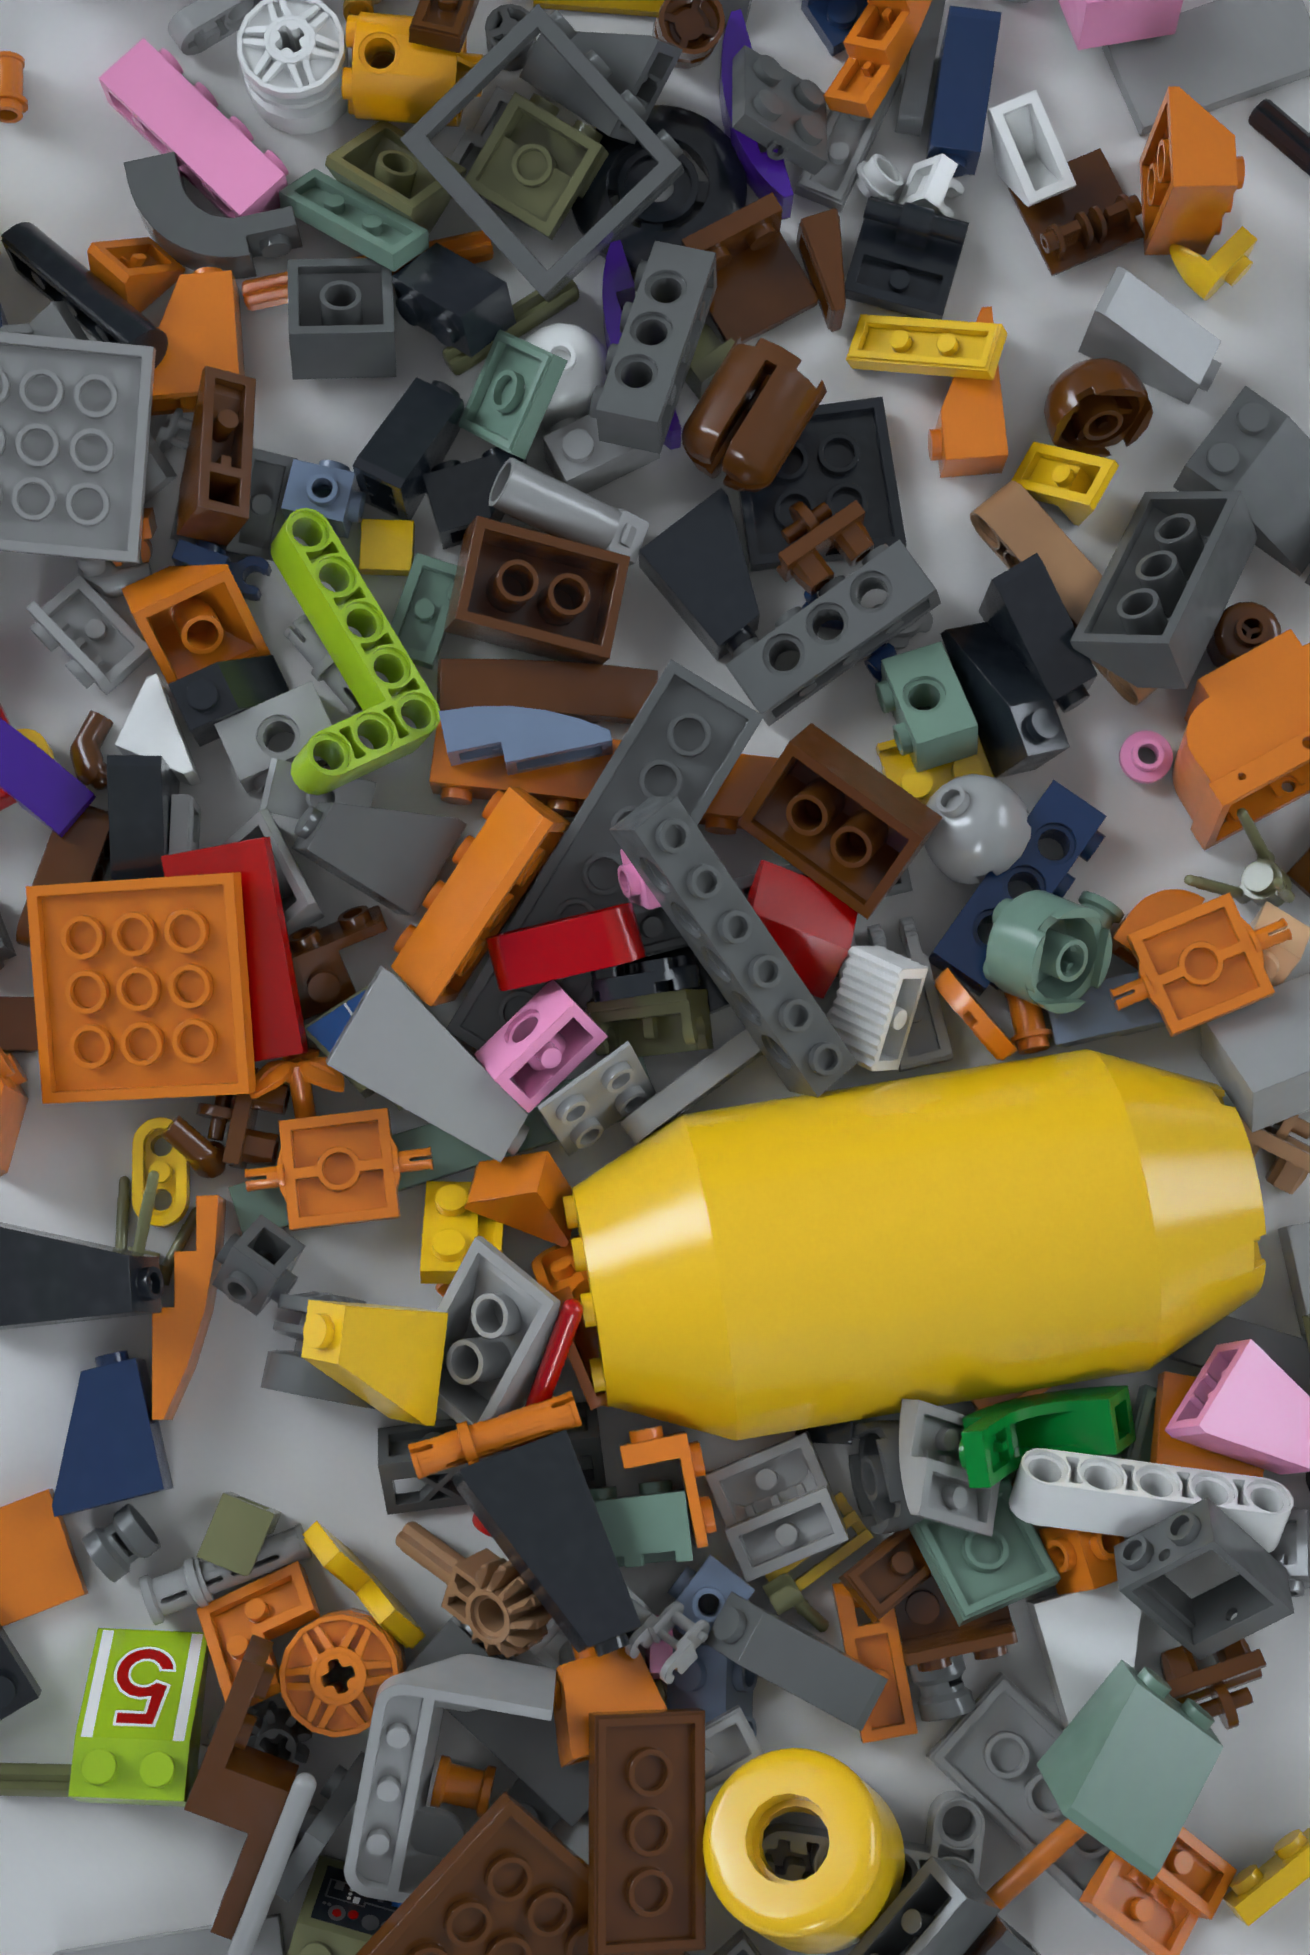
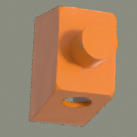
(598, 1685)

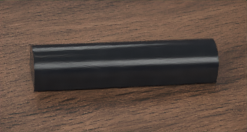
(88, 298)

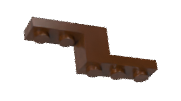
(242, 1783)

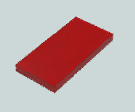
(273, 988)

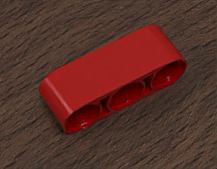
(566, 947)

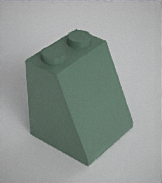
(1132, 1765)

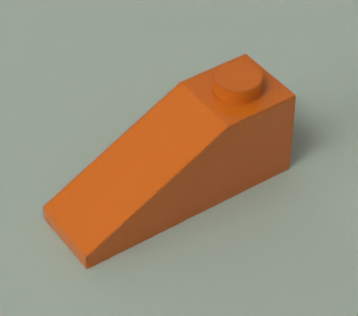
(971, 425)

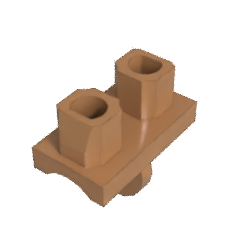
(1293, 1156)

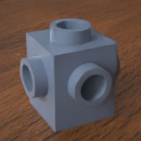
(327, 489)
(710, 1578)

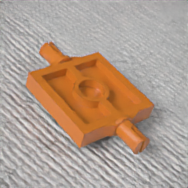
(1200, 964)
(339, 1169)

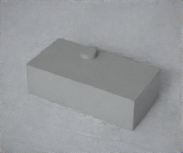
(1264, 1055)

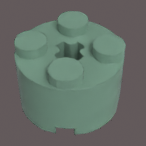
(1047, 950)

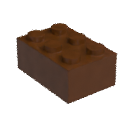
(536, 593)

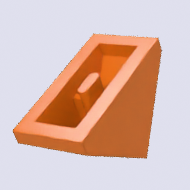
(134, 269)
(522, 1194)

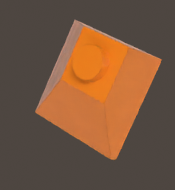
(193, 618)

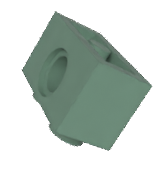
(927, 680)

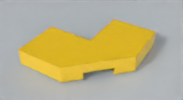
(356, 1576)

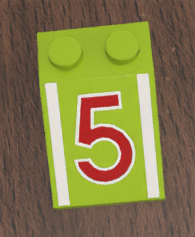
(140, 1718)

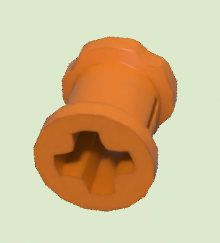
(463, 1786)

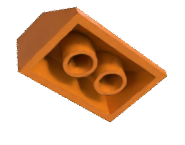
(1186, 176)

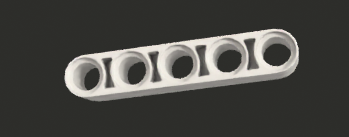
(1133, 1495)

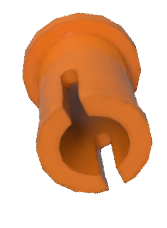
(12, 101)
(1028, 1026)

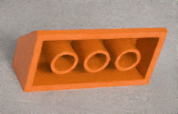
(478, 896)

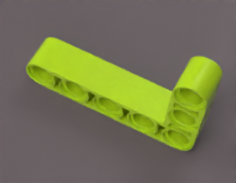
(355, 658)

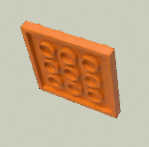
(141, 988)

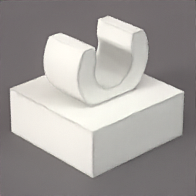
(930, 183)

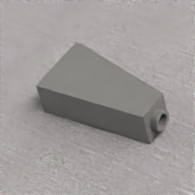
(419, 1065)

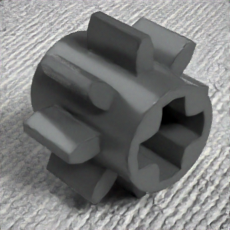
(280, 1722)

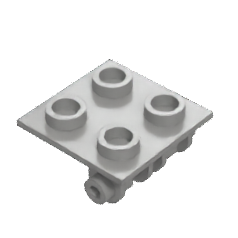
(597, 1099)

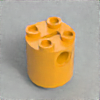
(396, 77)

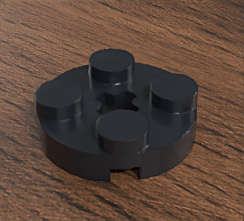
(645, 978)

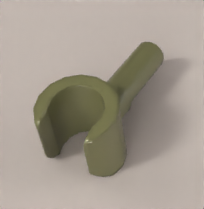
(785, 1595)

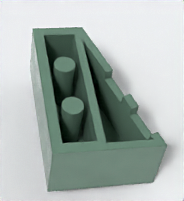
(645, 1525)

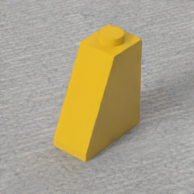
(380, 1354)

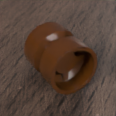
(692, 27)

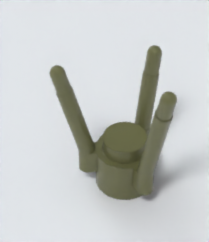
(1259, 881)
(143, 1225)

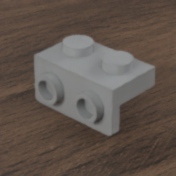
(91, 634)

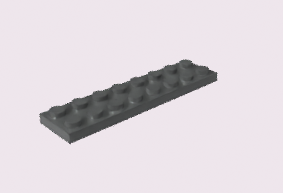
(675, 747)

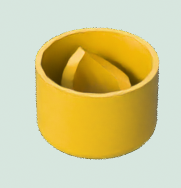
(853, 1882)

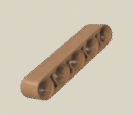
(1019, 528)

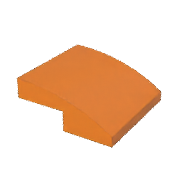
(1164, 1910)

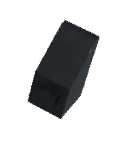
(225, 691)

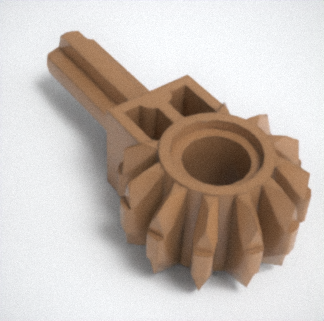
(481, 1593)

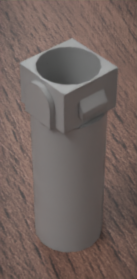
(565, 510)

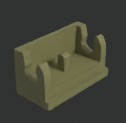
(655, 1022)

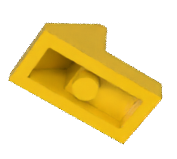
(1065, 478)

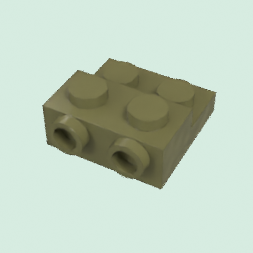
(537, 163)

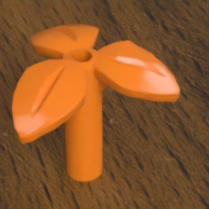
(300, 1073)

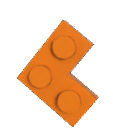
(259, 1608)

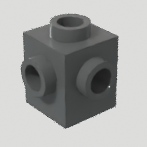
(258, 1265)

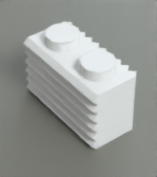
(876, 1005)

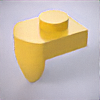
(1226, 265)

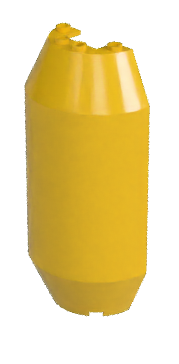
(915, 1243)

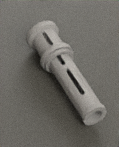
(200, 1580)

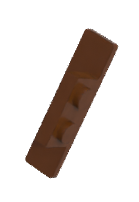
(318, 963)

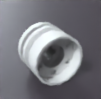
(300, 88)

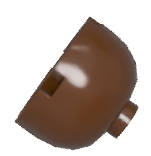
(1097, 407)

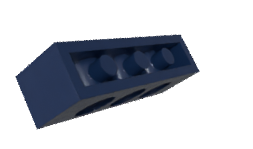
(1055, 816)

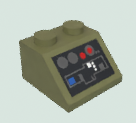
(335, 1916)

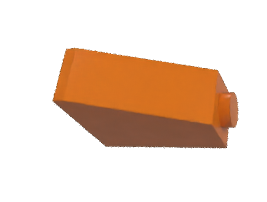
(201, 332)

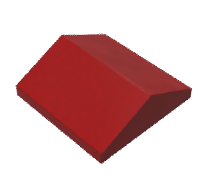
(805, 922)

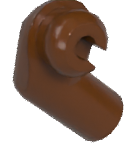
(86, 751)

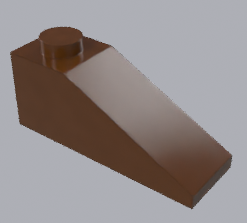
(218, 459)

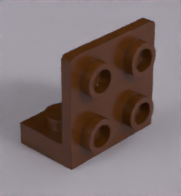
(755, 270)
(933, 1636)

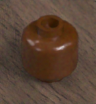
(1241, 630)

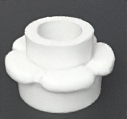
(878, 178)

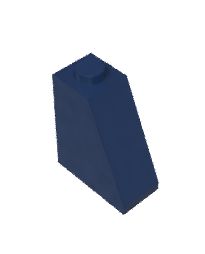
(963, 86)
(111, 1439)

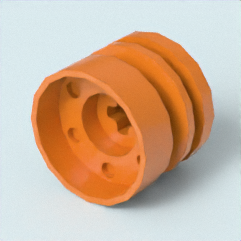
(356, 1642)

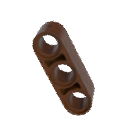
(74, 858)

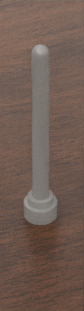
(273, 1865)

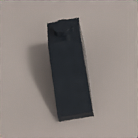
(1010, 706)

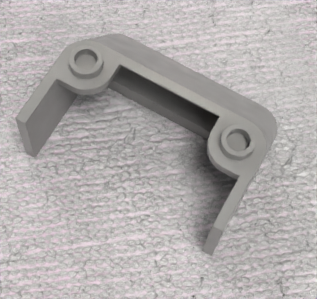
(393, 1831)

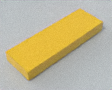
(927, 346)

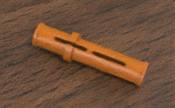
(494, 1435)

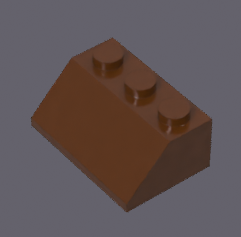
(838, 820)

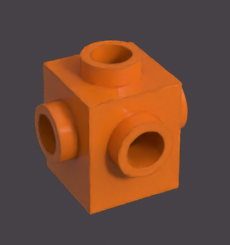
(1081, 1558)

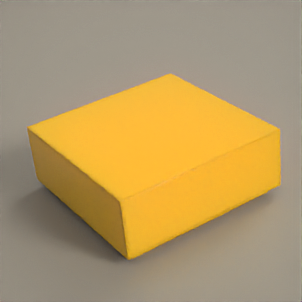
(386, 547)

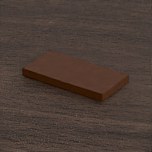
(646, 1832)

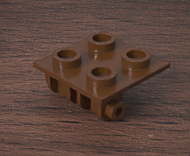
(1084, 219)

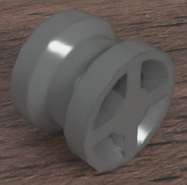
(499, 24)

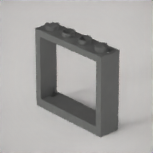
(624, 107)

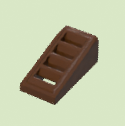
(822, 256)

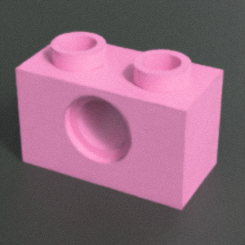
(540, 1046)

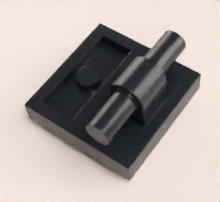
(905, 258)

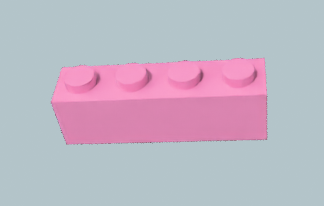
(185, 120)

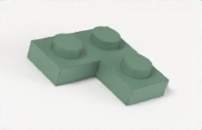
(424, 609)

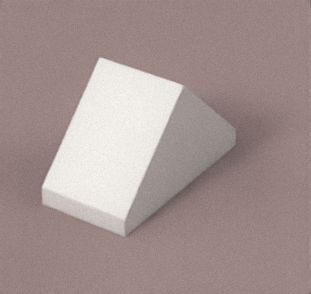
(1028, 150)
(155, 731)

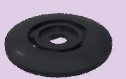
(692, 203)

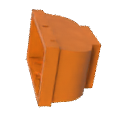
(1246, 739)

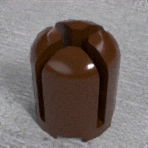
(751, 415)

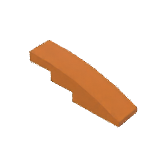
(876, 54)
(181, 1329)

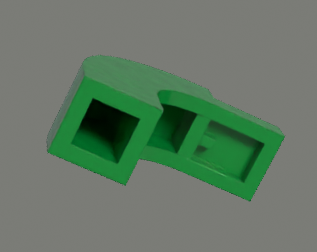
(1064, 1420)

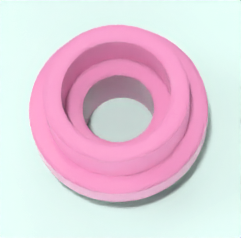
(1138, 770)

